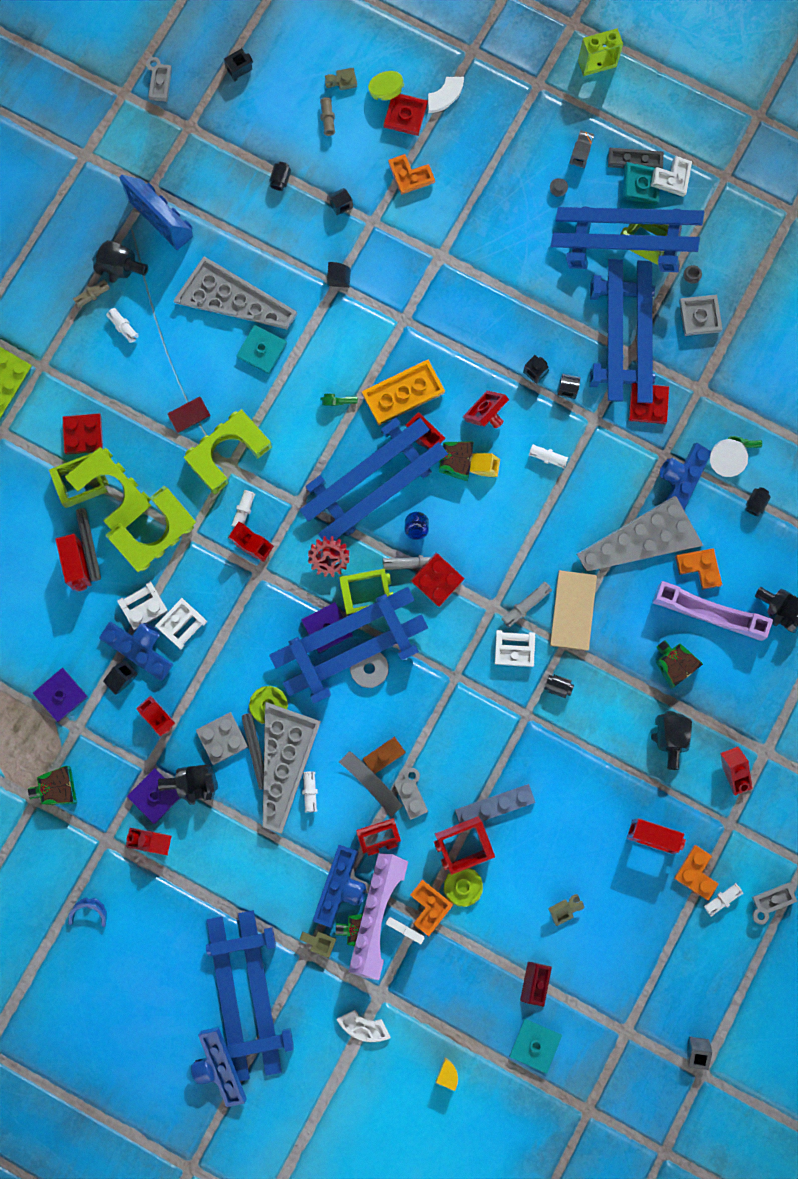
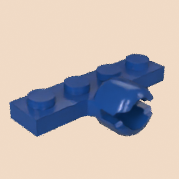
(685, 476)
(138, 647)
(339, 887)
(218, 1068)

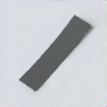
(371, 782)

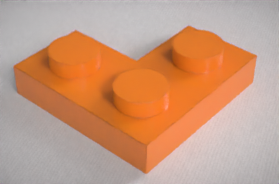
(407, 178)
(702, 562)
(691, 873)
(435, 907)

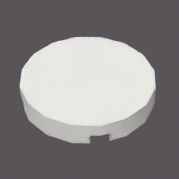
(729, 458)

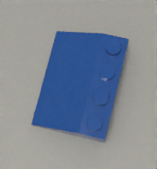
(156, 211)

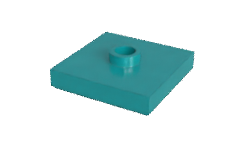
(638, 184)
(261, 349)
(535, 1045)

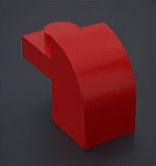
(250, 542)
(155, 716)

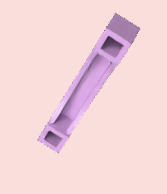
(742, 622)
(366, 955)

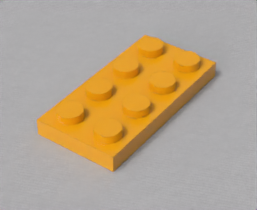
(403, 392)

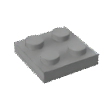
(700, 315)
(222, 738)

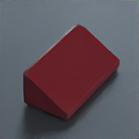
(188, 414)
(536, 984)

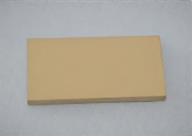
(573, 610)

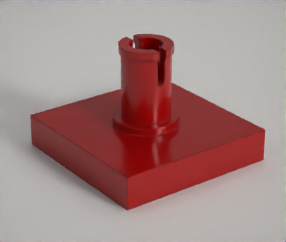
(486, 409)

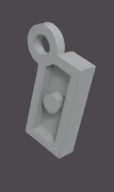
(159, 80)
(410, 795)
(772, 900)

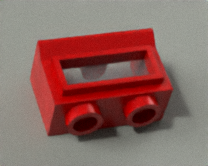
(378, 836)

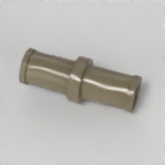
(327, 116)
(91, 293)

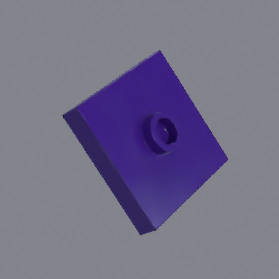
(321, 619)
(60, 695)
(150, 800)

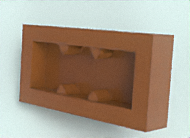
(384, 755)

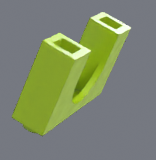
(239, 428)
(100, 463)
(177, 523)

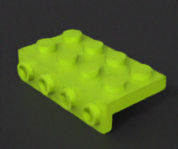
(12, 373)

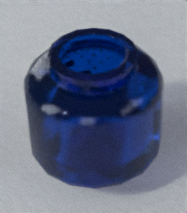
(416, 525)

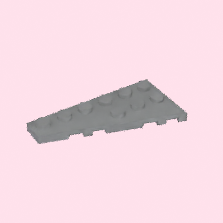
(224, 293)
(650, 535)
(286, 751)

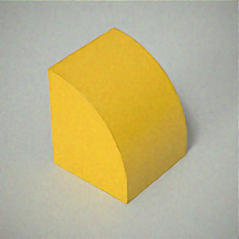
(485, 464)
(447, 1075)

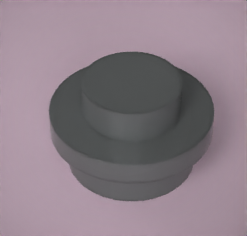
(558, 187)
(692, 274)

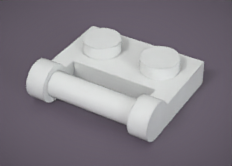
(147, 610)
(176, 619)
(515, 655)

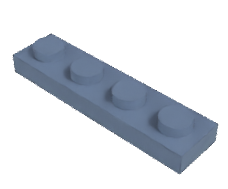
(497, 804)

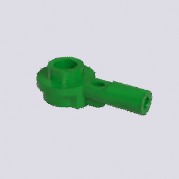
(331, 400)
(747, 444)

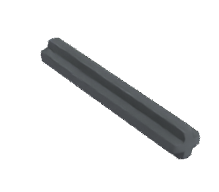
(88, 545)
(254, 748)

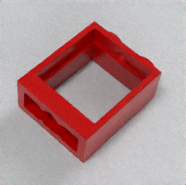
(73, 562)
(656, 836)
(469, 861)

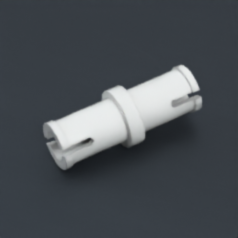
(122, 325)
(548, 456)
(243, 508)
(310, 792)
(723, 899)

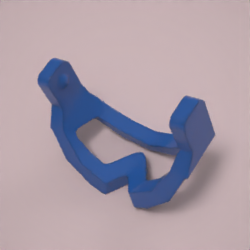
(90, 903)

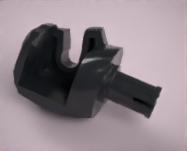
(116, 261)
(782, 608)
(673, 736)
(192, 783)

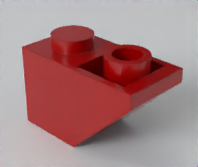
(737, 770)
(148, 841)

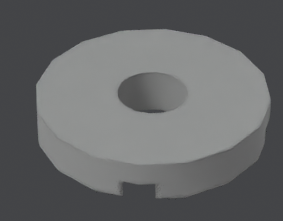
(373, 679)

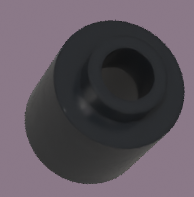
(279, 176)
(757, 501)
(559, 686)

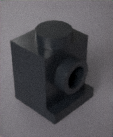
(238, 64)
(536, 368)

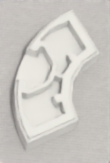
(446, 95)
(363, 1029)

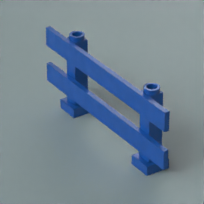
(669, 244)
(616, 290)
(400, 442)
(313, 675)
(268, 1041)

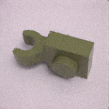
(344, 79)
(563, 910)
(321, 944)

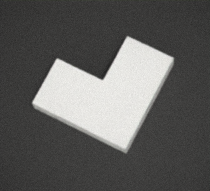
(674, 181)
(405, 930)

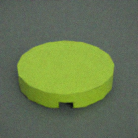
(386, 85)
(266, 694)
(463, 887)

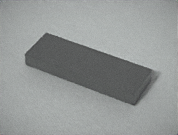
(619, 157)

